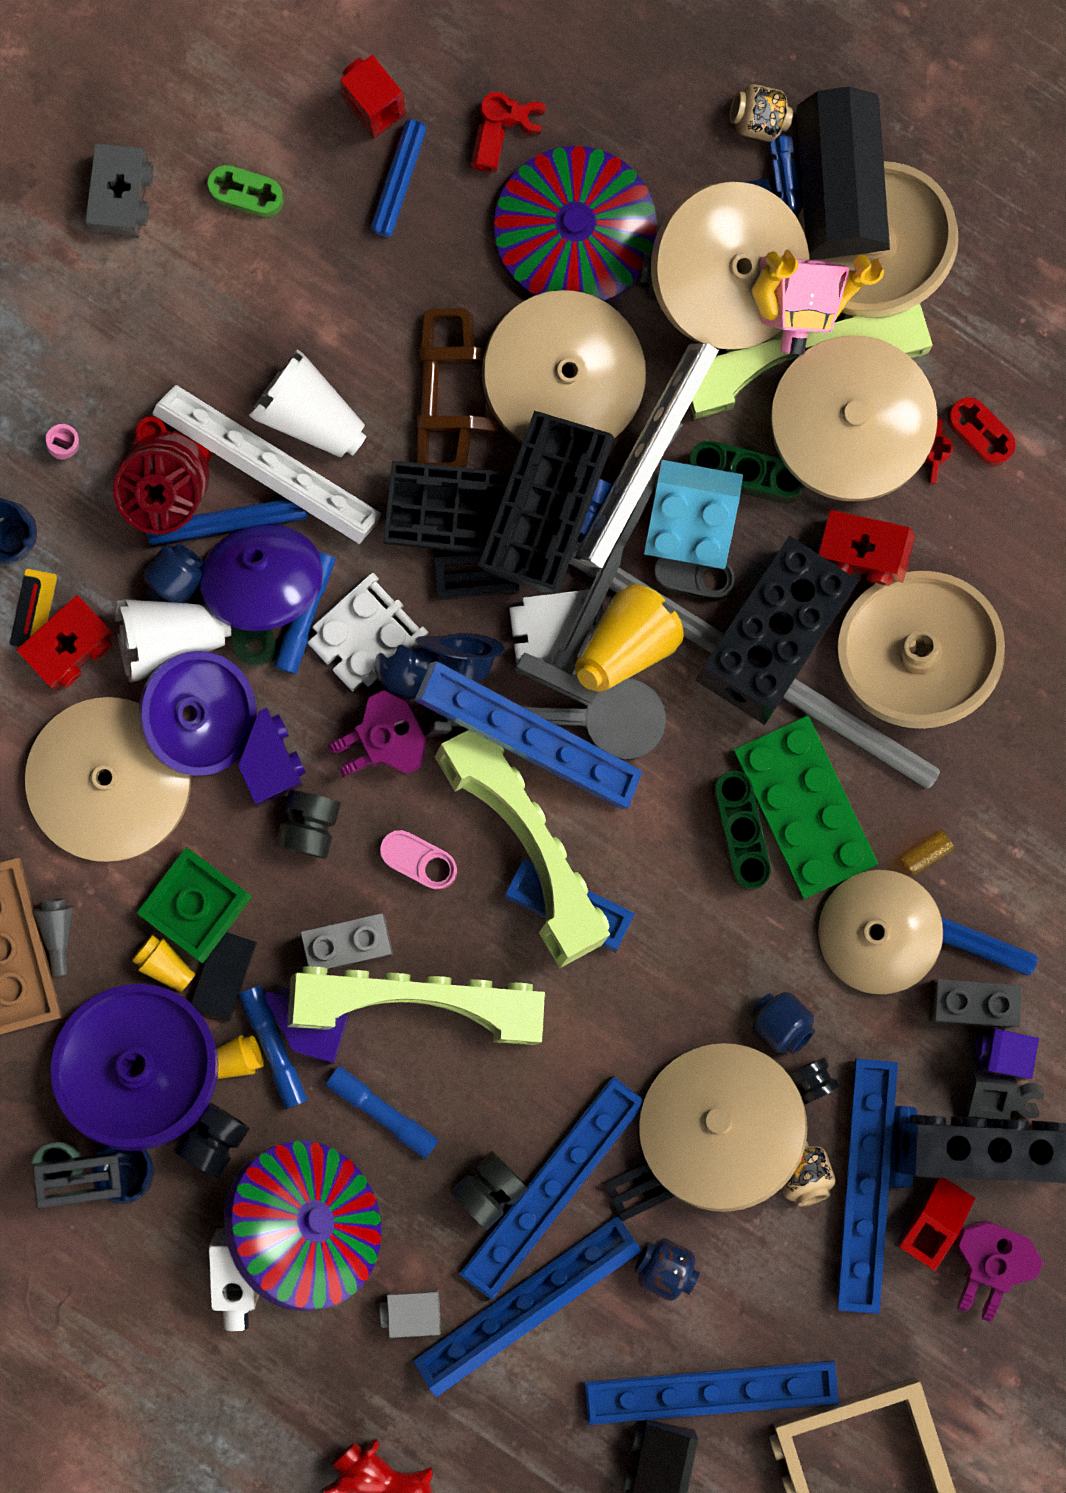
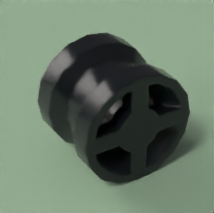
(814, 1080)

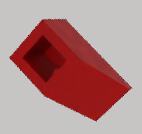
(936, 1223)

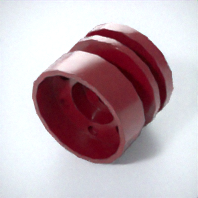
(166, 461)

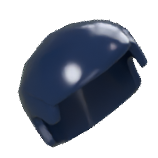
(17, 532)
(403, 671)
(135, 1174)

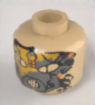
(760, 112)
(811, 1179)

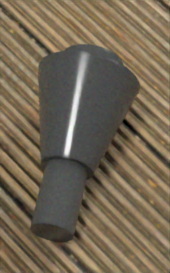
(54, 923)

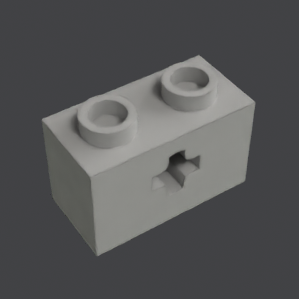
(348, 943)

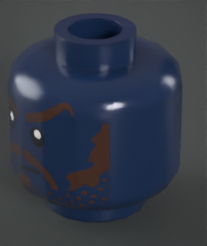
(666, 1269)

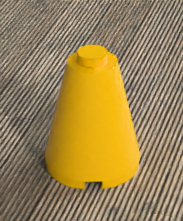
(628, 638)

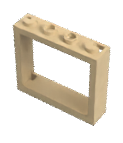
(908, 1390)

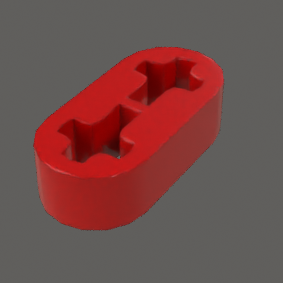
(989, 424)

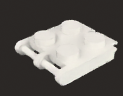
(547, 623)
(360, 631)

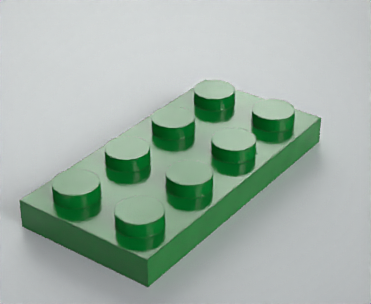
(805, 807)

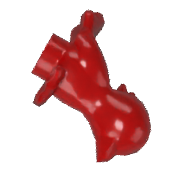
(367, 1472)

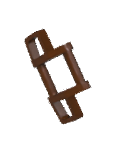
(431, 358)

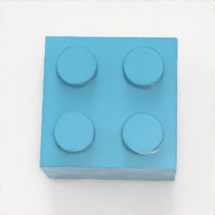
(693, 514)

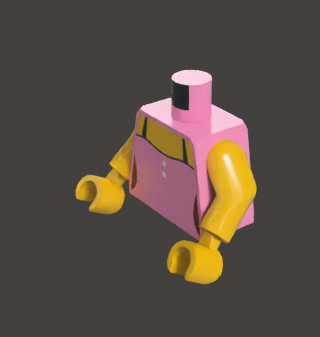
(807, 294)

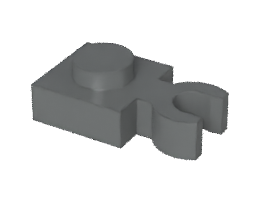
(998, 1095)

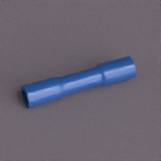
(296, 636)
(263, 1022)
(361, 1097)

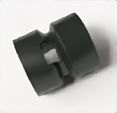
(308, 824)
(489, 1190)

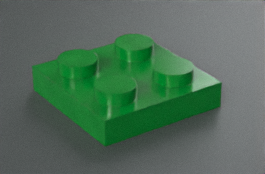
(194, 904)

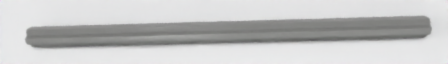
(797, 694)

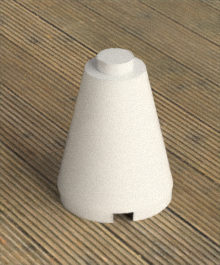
(309, 409)
(163, 630)

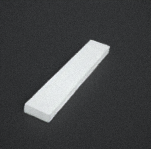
(646, 454)
(267, 464)

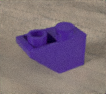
(266, 761)
(311, 1042)
(1006, 1053)

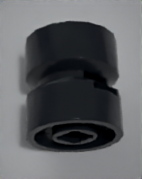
(211, 1140)

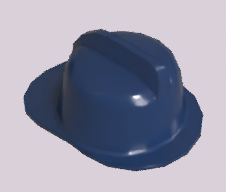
(464, 652)

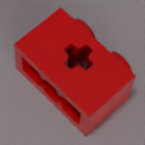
(372, 95)
(890, 542)
(45, 645)

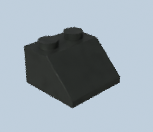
(663, 1460)

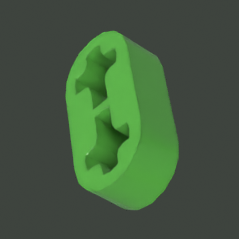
(248, 182)

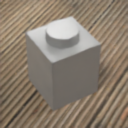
(411, 1313)

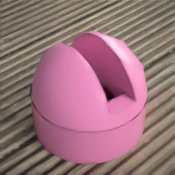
(64, 435)

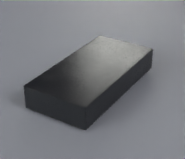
(224, 976)

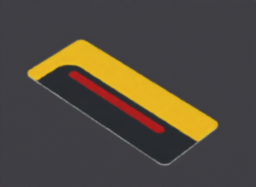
(33, 605)

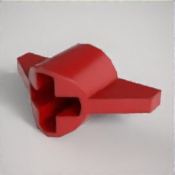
(939, 453)

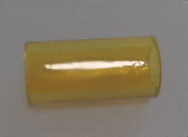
(927, 852)

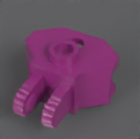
(380, 740)
(995, 1268)

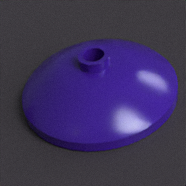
(263, 592)
(220, 713)

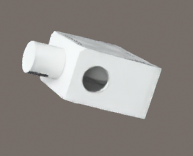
(224, 1297)

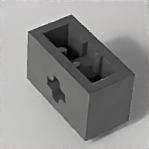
(110, 169)
(976, 1003)

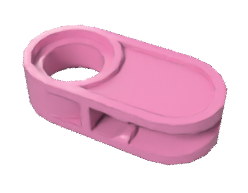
(412, 854)

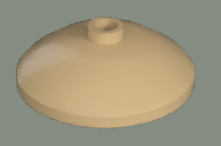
(910, 938)

